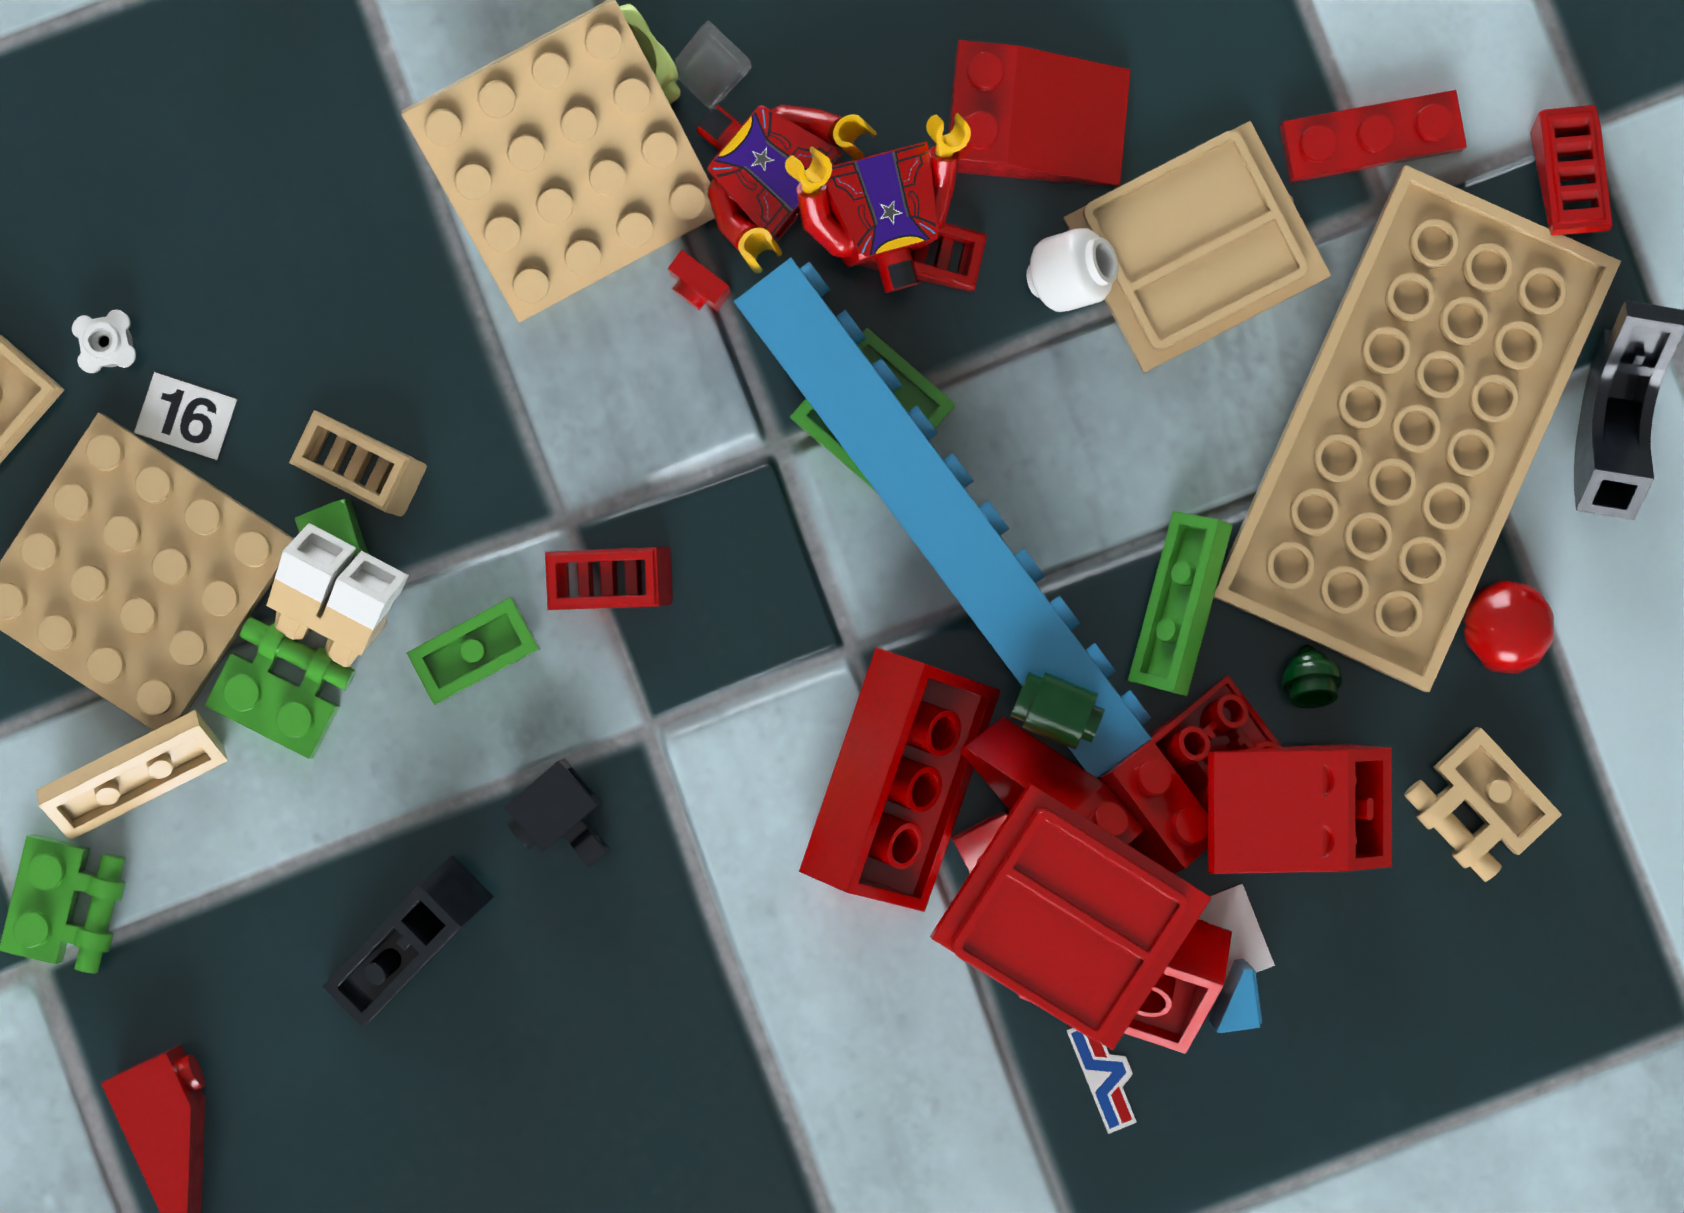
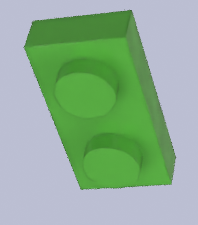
(473, 650)

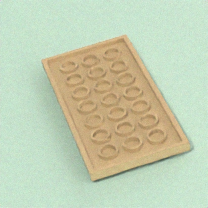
(1415, 428)

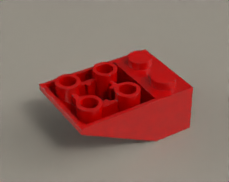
(1168, 775)
(1300, 809)

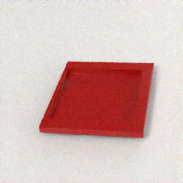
(1070, 917)

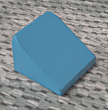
(1238, 1001)

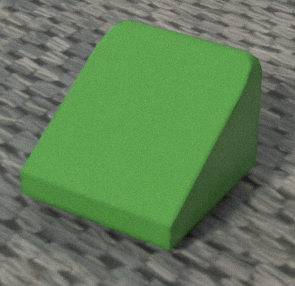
(338, 520)

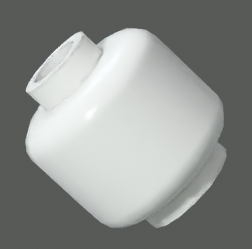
(1072, 269)

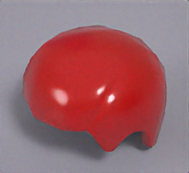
(1509, 626)

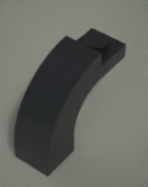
(1618, 408)

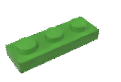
(1180, 602)

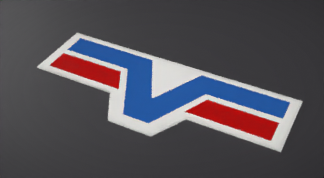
(1106, 1077)

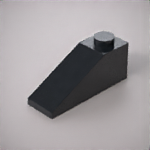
(407, 940)

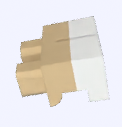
(331, 595)

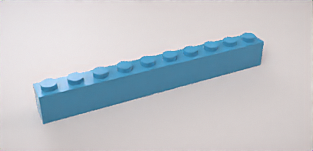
(932, 501)

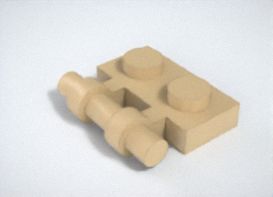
(1495, 791)

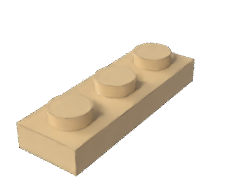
(131, 775)

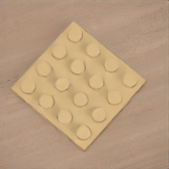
(563, 160)
(135, 574)

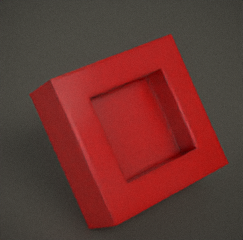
(697, 284)

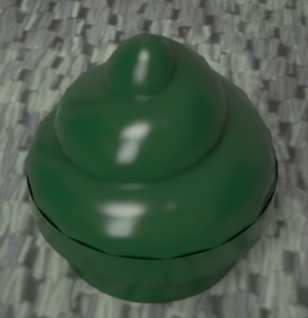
(1311, 679)

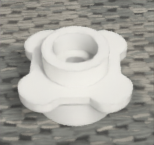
(120, 347)

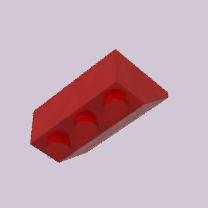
(1185, 991)

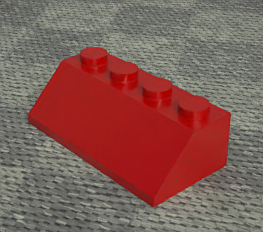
(898, 781)

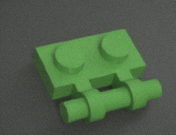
(272, 704)
(46, 900)

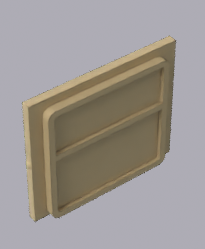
(1201, 246)

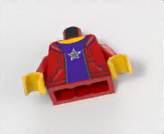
(750, 187)
(882, 201)

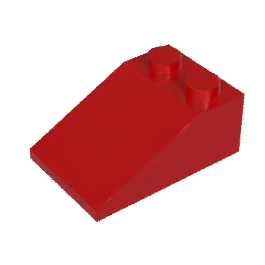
(1039, 114)

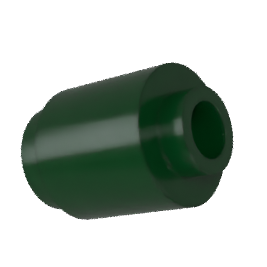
(1058, 709)

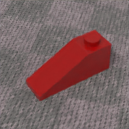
(1013, 758)
(163, 1123)

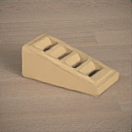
(392, 478)

